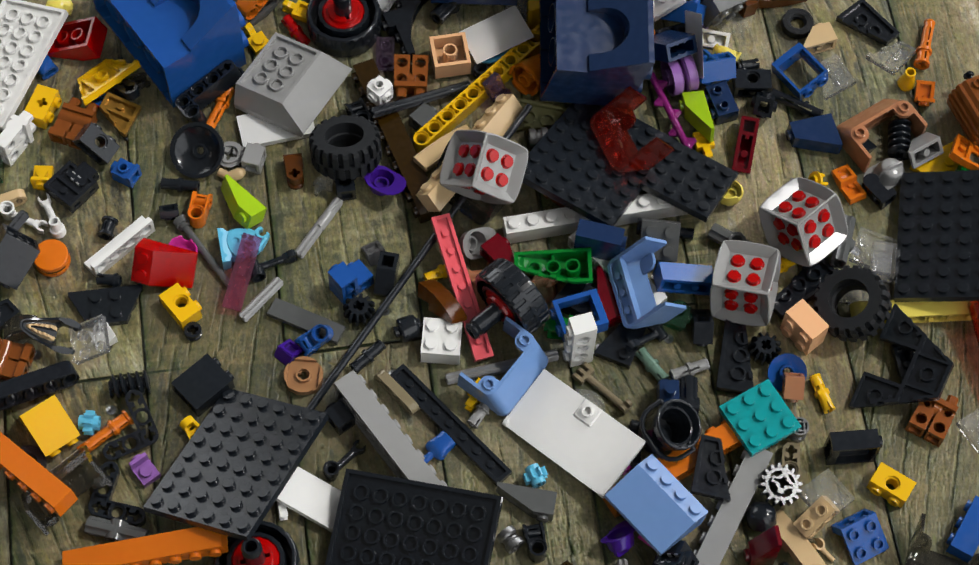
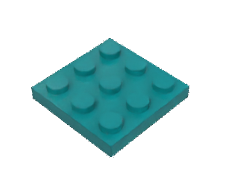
(759, 418)

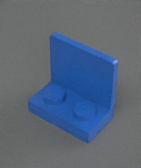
(861, 535)

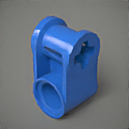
(311, 340)

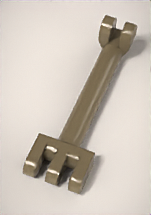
(587, 376)

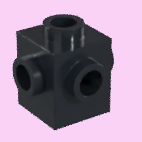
(760, 110)

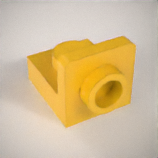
(41, 176)

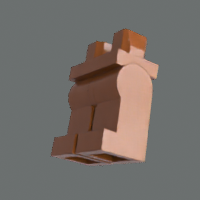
(410, 83)
(71, 121)
(15, 359)
(941, 414)

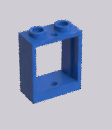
(789, 58)
(588, 296)

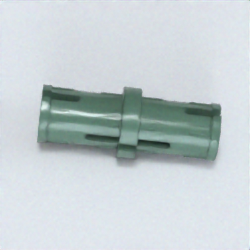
(651, 364)

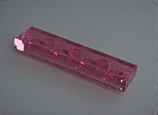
(241, 272)

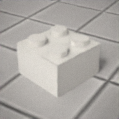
(441, 341)

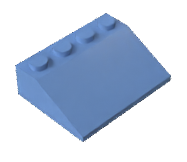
(656, 504)

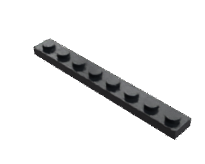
(452, 425)

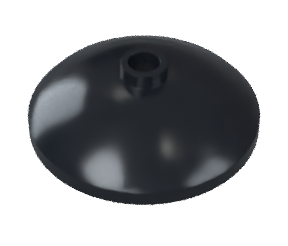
(186, 146)

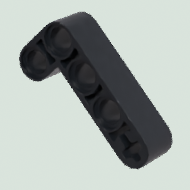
(207, 90)

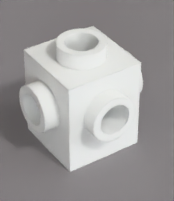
(379, 90)

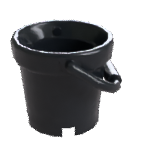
(670, 428)

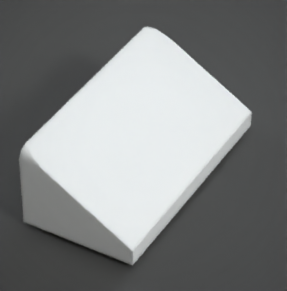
(713, 37)

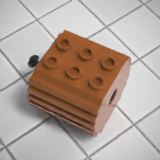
(965, 106)

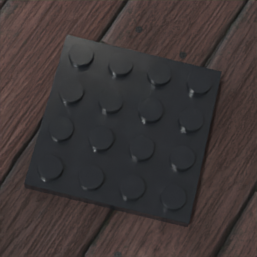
(689, 181)

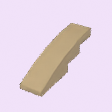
(431, 154)
(796, 543)

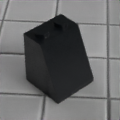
(16, 256)

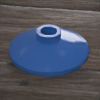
(783, 361)

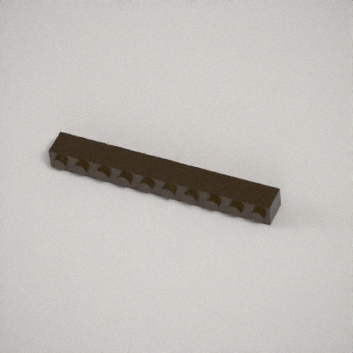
(396, 142)

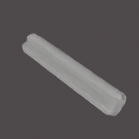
(261, 299)

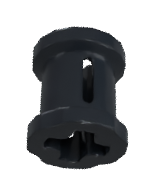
(107, 228)

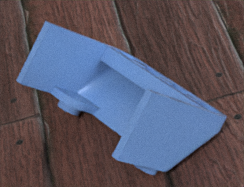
(633, 289)
(505, 394)

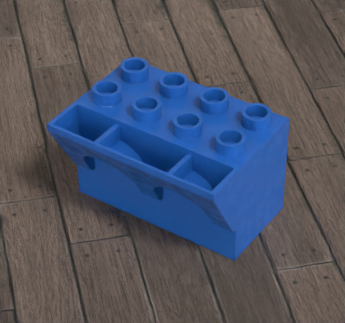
(177, 38)

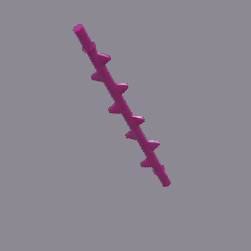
(673, 114)

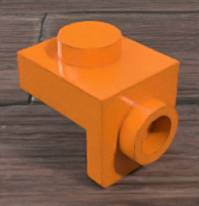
(924, 93)

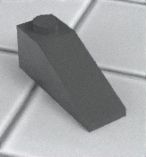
(532, 501)

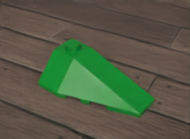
(561, 264)

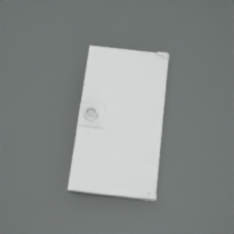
(574, 433)

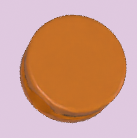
(53, 258)

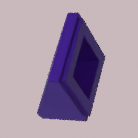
(287, 352)

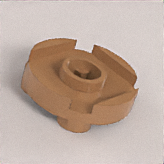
(297, 367)

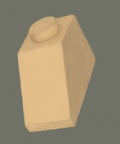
(821, 38)

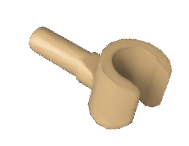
(821, 547)

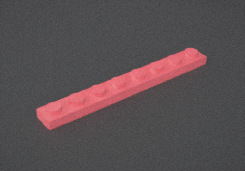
(460, 281)

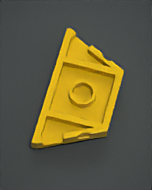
(103, 77)

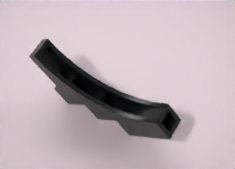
(400, 23)

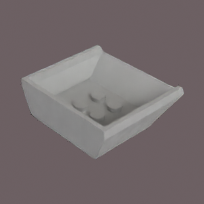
(288, 84)

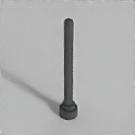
(182, 223)

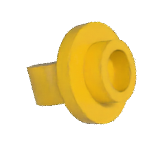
(817, 177)

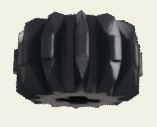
(364, 304)
(757, 348)

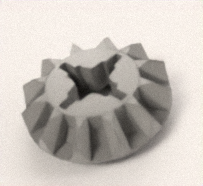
(238, 152)

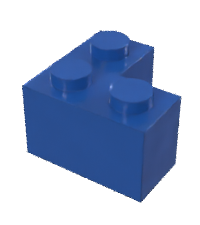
(718, 67)
(349, 279)

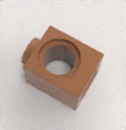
(793, 386)

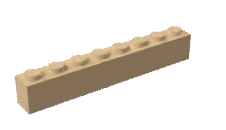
(496, 121)

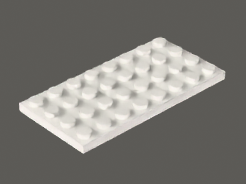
(25, 40)

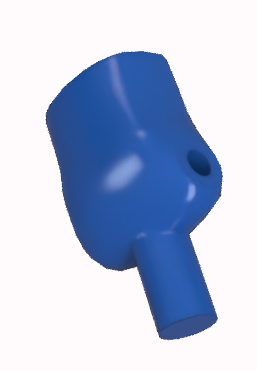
(47, 68)
(439, 447)

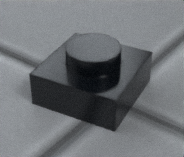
(169, 211)

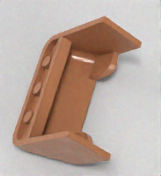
(855, 130)

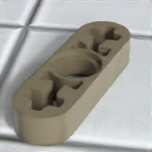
(397, 392)
(795, 461)

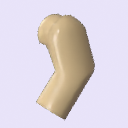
(236, 174)

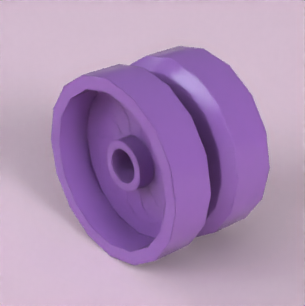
(680, 75)

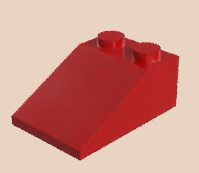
(80, 40)
(163, 264)

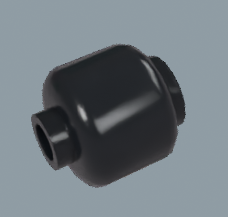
(408, 328)

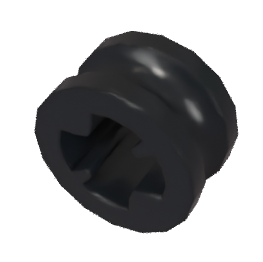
(188, 334)

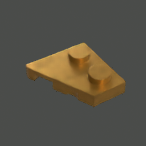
(120, 112)

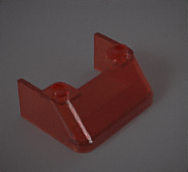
(611, 131)

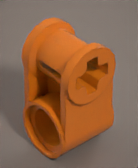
(199, 206)

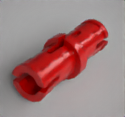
(295, 30)

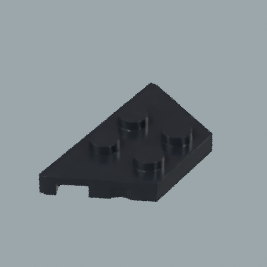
(112, 302)

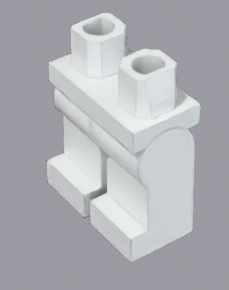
(16, 136)

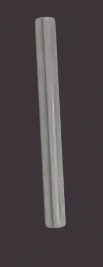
(492, 369)

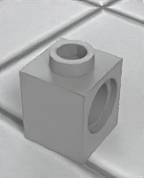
(254, 158)

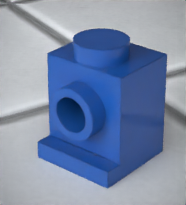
(125, 172)

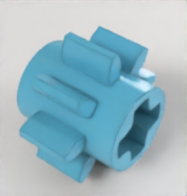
(89, 422)
(535, 475)

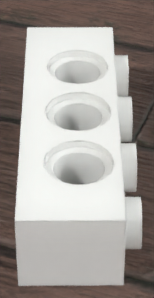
(580, 339)

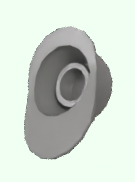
(888, 171)
(472, 240)

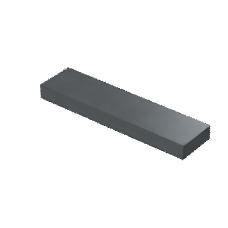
(303, 319)

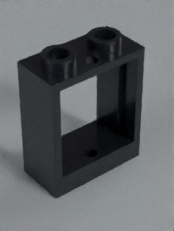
(852, 446)

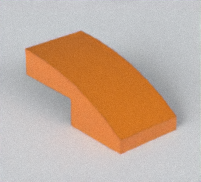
(848, 185)

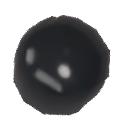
(761, 516)

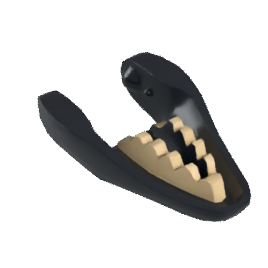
(46, 329)

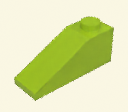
(697, 113)
(242, 204)

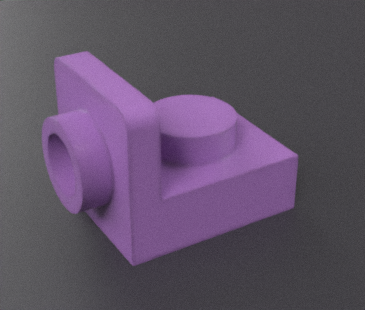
(144, 469)

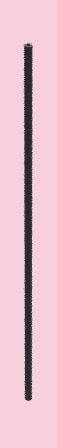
(399, 285)

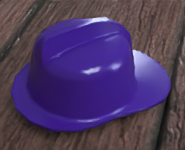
(385, 181)
(620, 539)

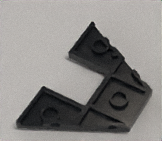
(924, 376)

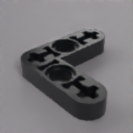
(137, 435)
(105, 501)

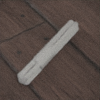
(318, 227)

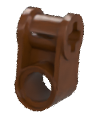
(294, 170)

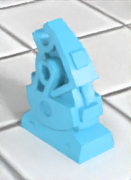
(230, 242)

